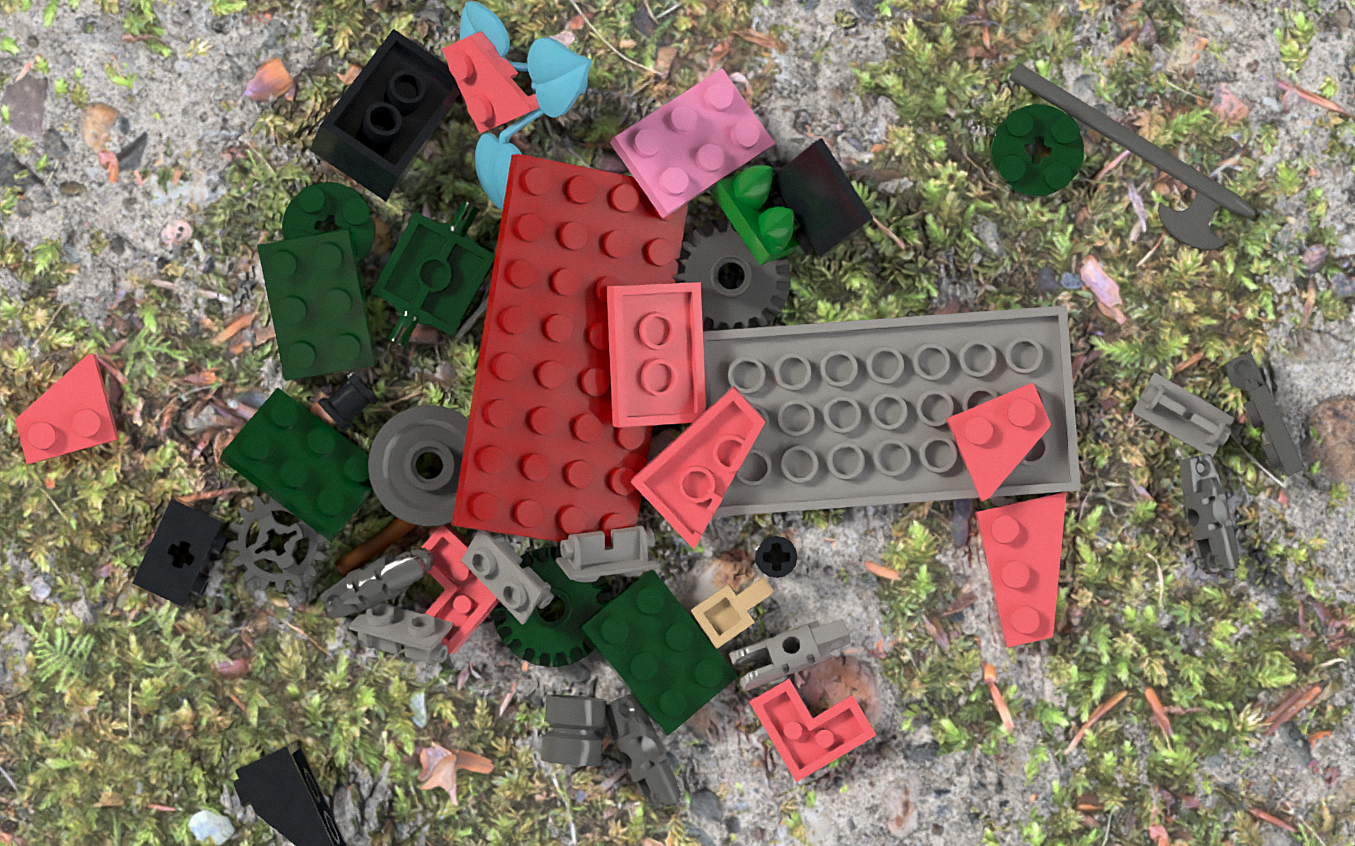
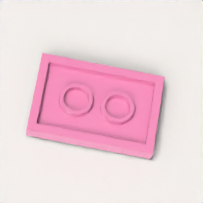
(692, 143)

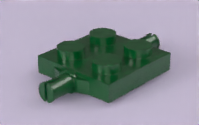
(434, 274)

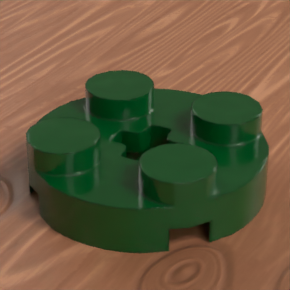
(1058, 134)
(331, 199)

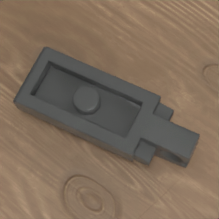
(1263, 412)

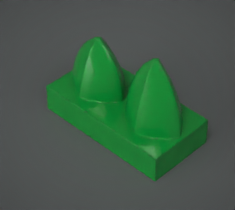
(759, 223)

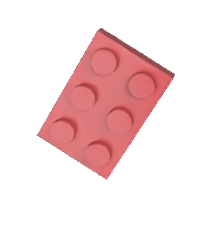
(656, 354)

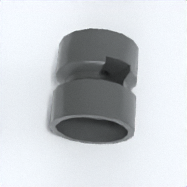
(573, 730)

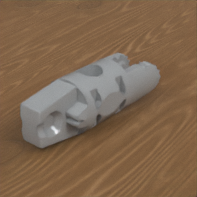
(813, 647)

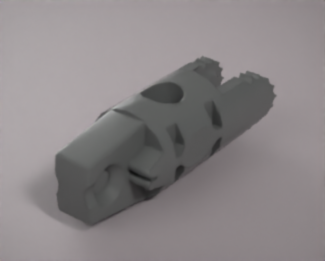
(1208, 515)
(376, 582)
(642, 752)

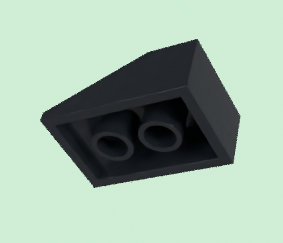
(387, 115)
(822, 200)
(288, 797)

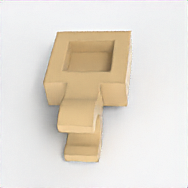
(727, 613)

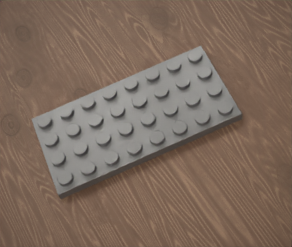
(867, 402)

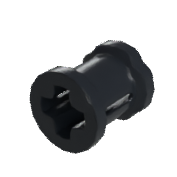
(348, 400)
(786, 566)

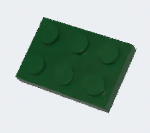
(317, 303)
(301, 464)
(658, 652)

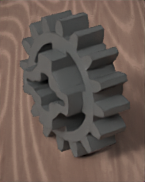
(289, 561)

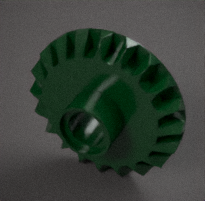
(554, 641)

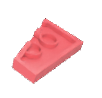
(699, 465)
(1023, 564)

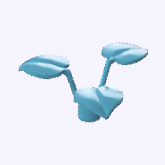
(556, 79)

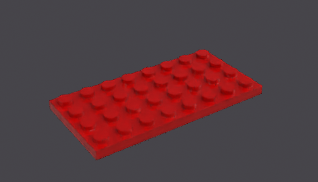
(541, 406)

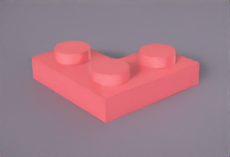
(465, 597)
(805, 740)

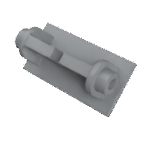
(1183, 415)
(587, 558)
(501, 573)
(389, 627)

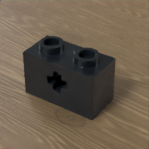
(160, 567)

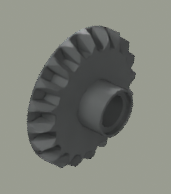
(750, 305)
(394, 461)

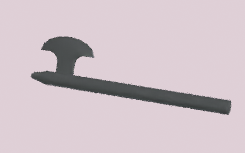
(1188, 225)

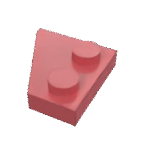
(487, 82)
(68, 415)
(998, 436)

